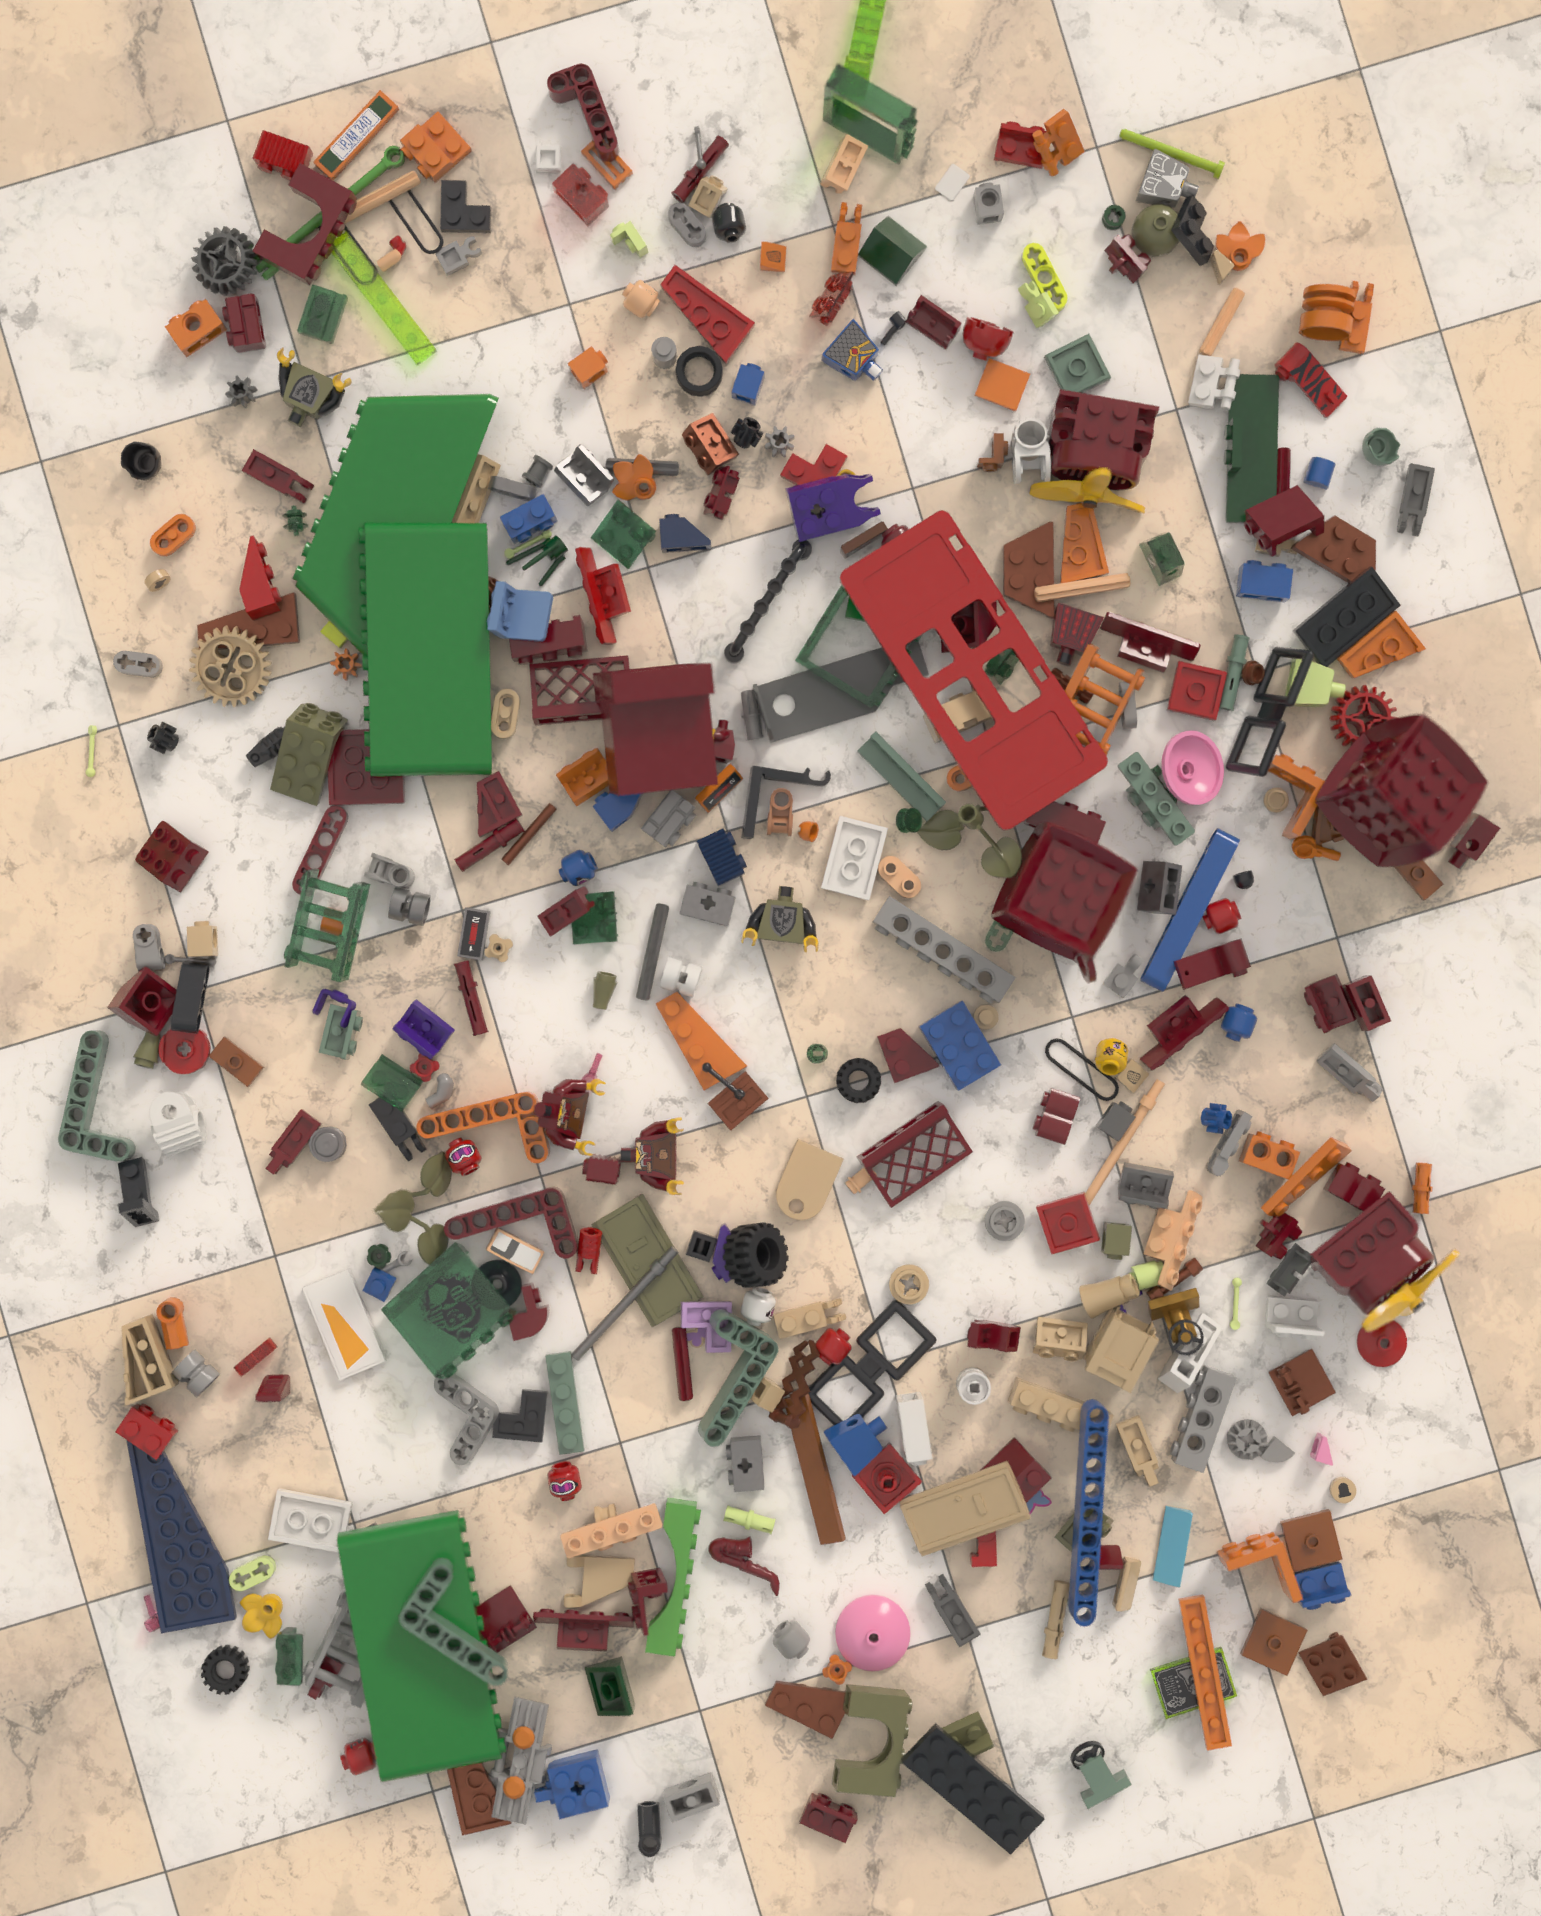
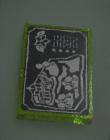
(1176, 1684)

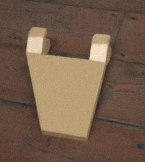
(600, 1577)

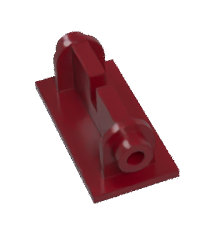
(715, 501)

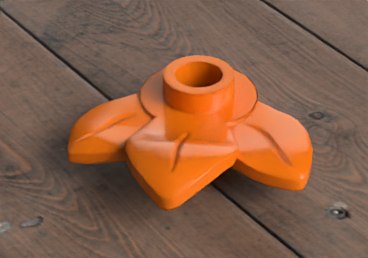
(1240, 243)
(630, 478)

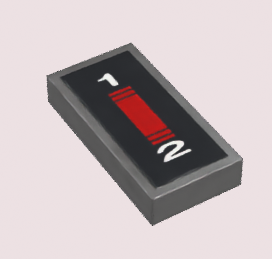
(473, 933)

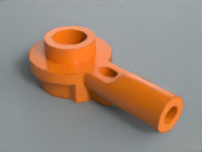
(1306, 847)

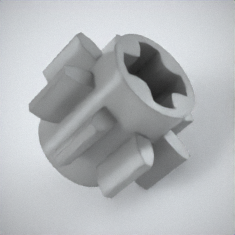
(782, 448)

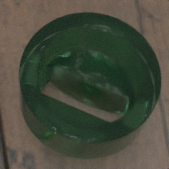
(817, 1059)

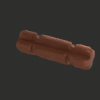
(1084, 695)

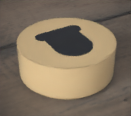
(157, 580)
(1343, 1490)

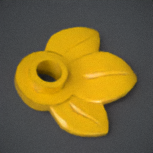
(260, 1616)

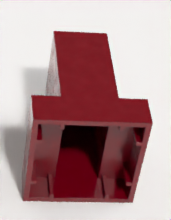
(657, 727)

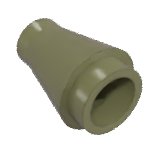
(603, 988)
(147, 1052)

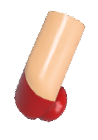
(394, 256)

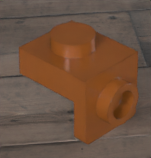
(999, 450)

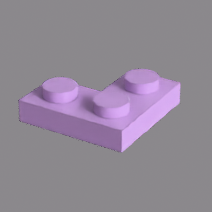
(698, 1316)

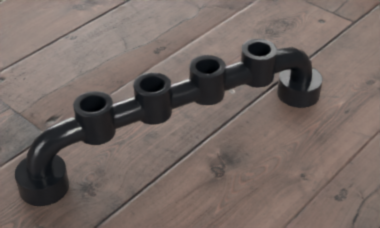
(800, 551)

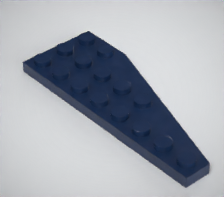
(183, 1560)

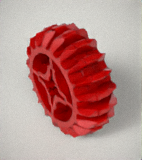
(1362, 709)

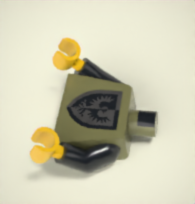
(308, 390)
(782, 921)

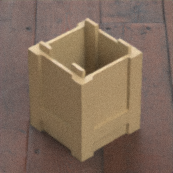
(1120, 1348)

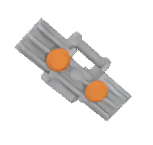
(528, 1761)

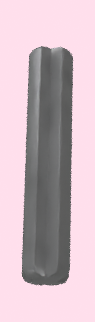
(668, 468)

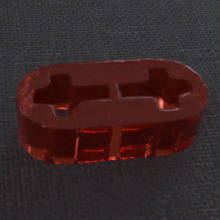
(255, 1357)

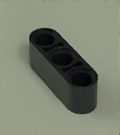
(190, 997)

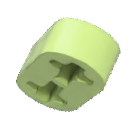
(255, 1578)

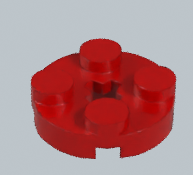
(174, 1058)

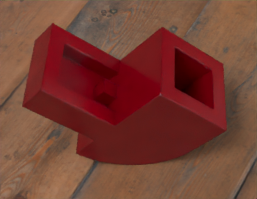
(529, 1321)
(993, 1336)

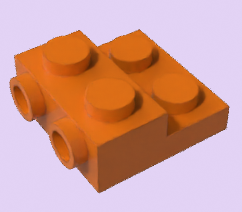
(434, 147)

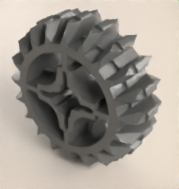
(229, 240)

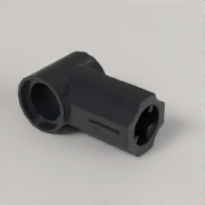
(649, 1827)

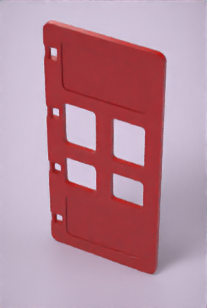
(917, 587)

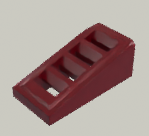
(273, 1388)

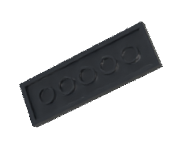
(972, 1788)

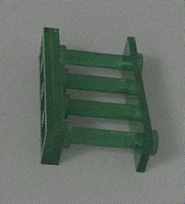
(350, 919)

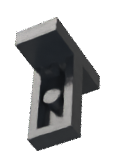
(136, 1193)

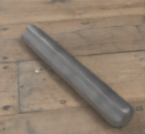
(652, 951)

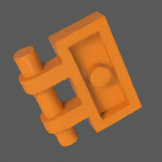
(1064, 139)

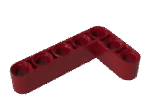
(518, 1214)

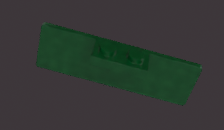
(1251, 444)

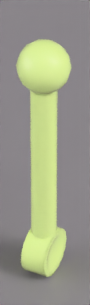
(510, 553)
(92, 730)
(1234, 1324)

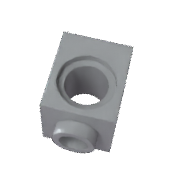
(984, 213)

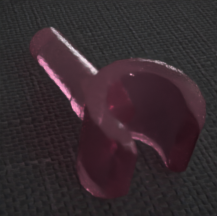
(593, 1070)
(152, 1623)

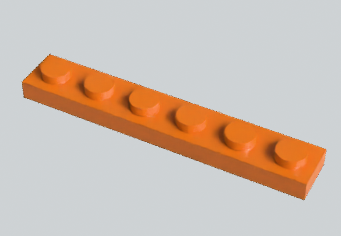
(1205, 1672)

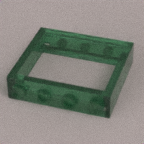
(875, 101)
(803, 658)

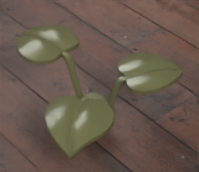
(943, 833)
(398, 1206)

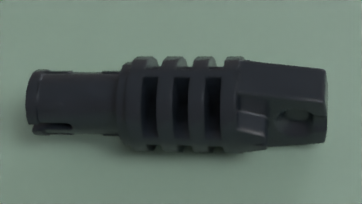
(266, 748)

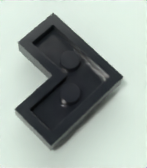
(457, 215)
(1188, 230)
(527, 1424)

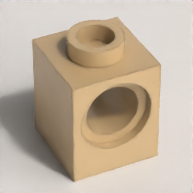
(202, 940)

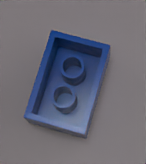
(959, 1045)

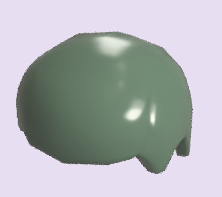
(1380, 447)

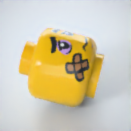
(1111, 1056)

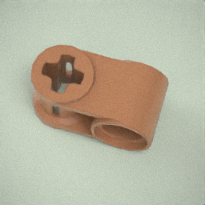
(780, 814)

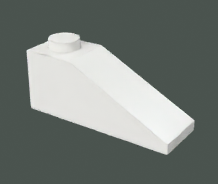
(1182, 1369)

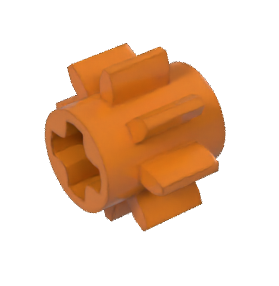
(352, 662)

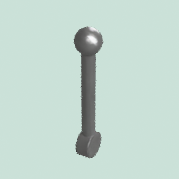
(700, 163)
(169, 959)

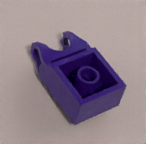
(837, 502)

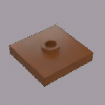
(1311, 1540)
(1273, 1641)

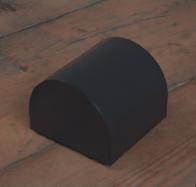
(701, 1246)

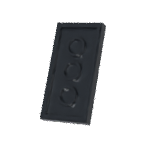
(1347, 617)

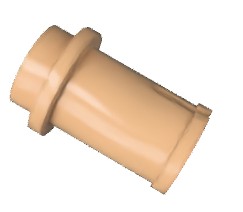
(858, 1181)

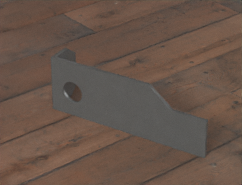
(820, 702)

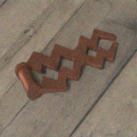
(798, 1375)

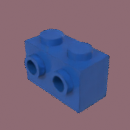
(529, 519)
(1264, 582)

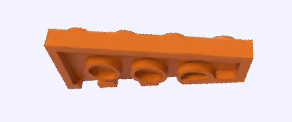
(1308, 1174)

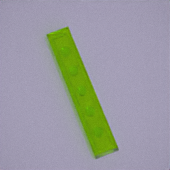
(382, 299)

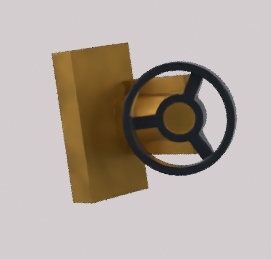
(1176, 1314)

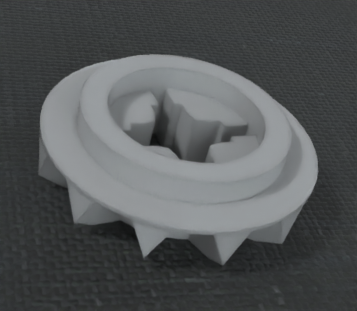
(1014, 1227)
(1242, 1429)

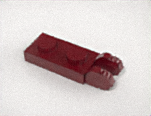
(275, 475)

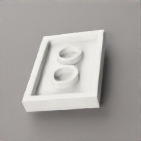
(854, 858)
(308, 1519)

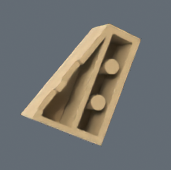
(963, 711)
(145, 1360)

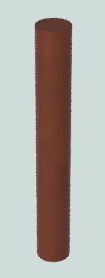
(528, 834)

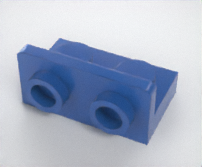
(1322, 1585)

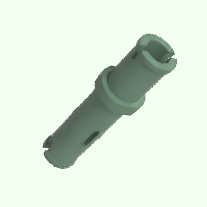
(1234, 670)

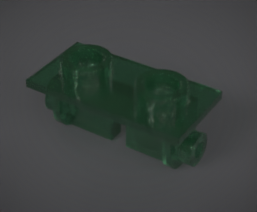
(1002, 667)

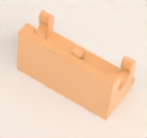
(844, 164)

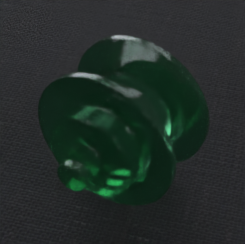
(295, 520)
(908, 820)

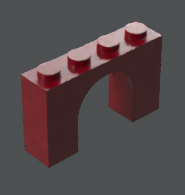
(305, 259)

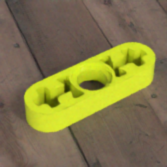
(1030, 264)

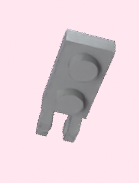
(1229, 1143)

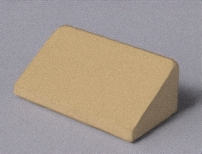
(1126, 1584)

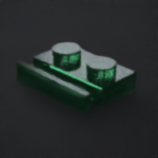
(322, 314)
(392, 1083)

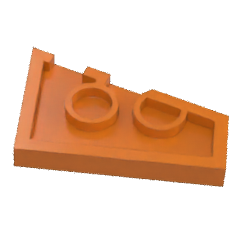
(1082, 546)
(1382, 645)

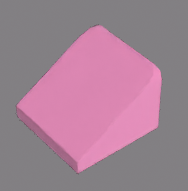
(1320, 1450)

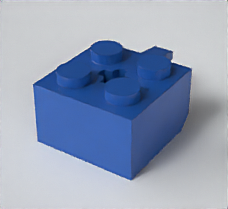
(570, 1798)

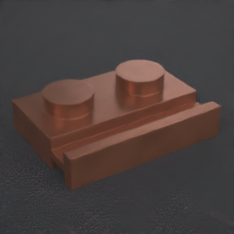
(734, 1111)

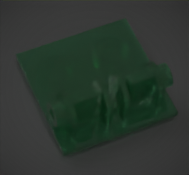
(623, 534)
(598, 923)

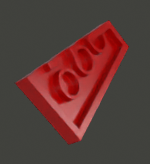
(711, 316)

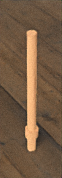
(1147, 1103)

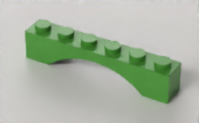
(664, 1627)

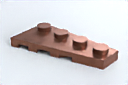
(270, 629)

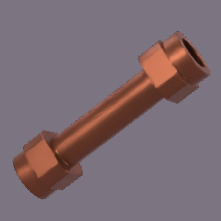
(1192, 1268)

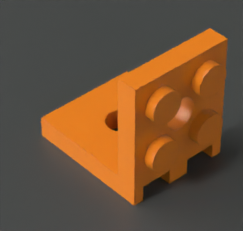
(1304, 779)
(1260, 1548)

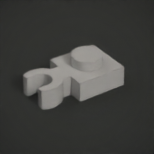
(453, 257)

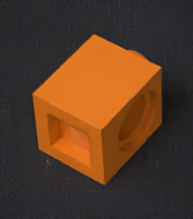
(588, 367)

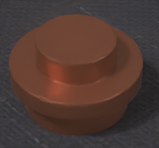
(1252, 672)

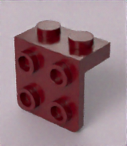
(171, 856)

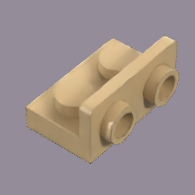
(1060, 1339)

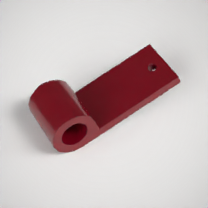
(1213, 964)

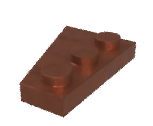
(811, 1706)

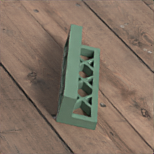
(901, 776)

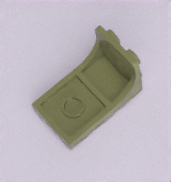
(306, 752)

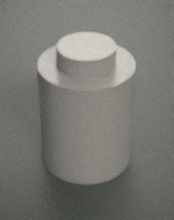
(664, 352)

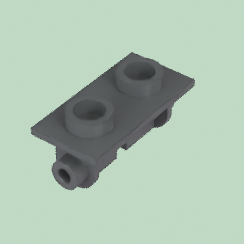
(1295, 1260)

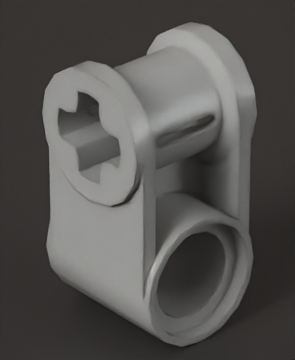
(385, 870)
(148, 951)

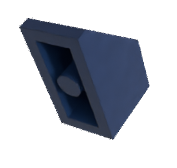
(680, 535)

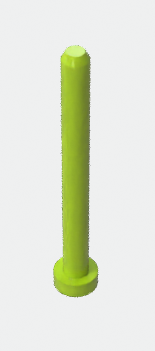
(1173, 152)

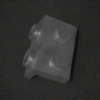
(584, 475)
(1145, 1185)

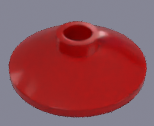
(1369, 1344)

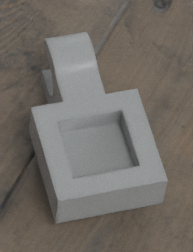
(1122, 978)

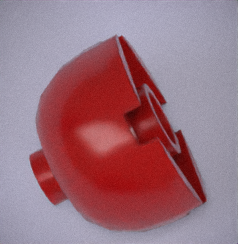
(985, 338)

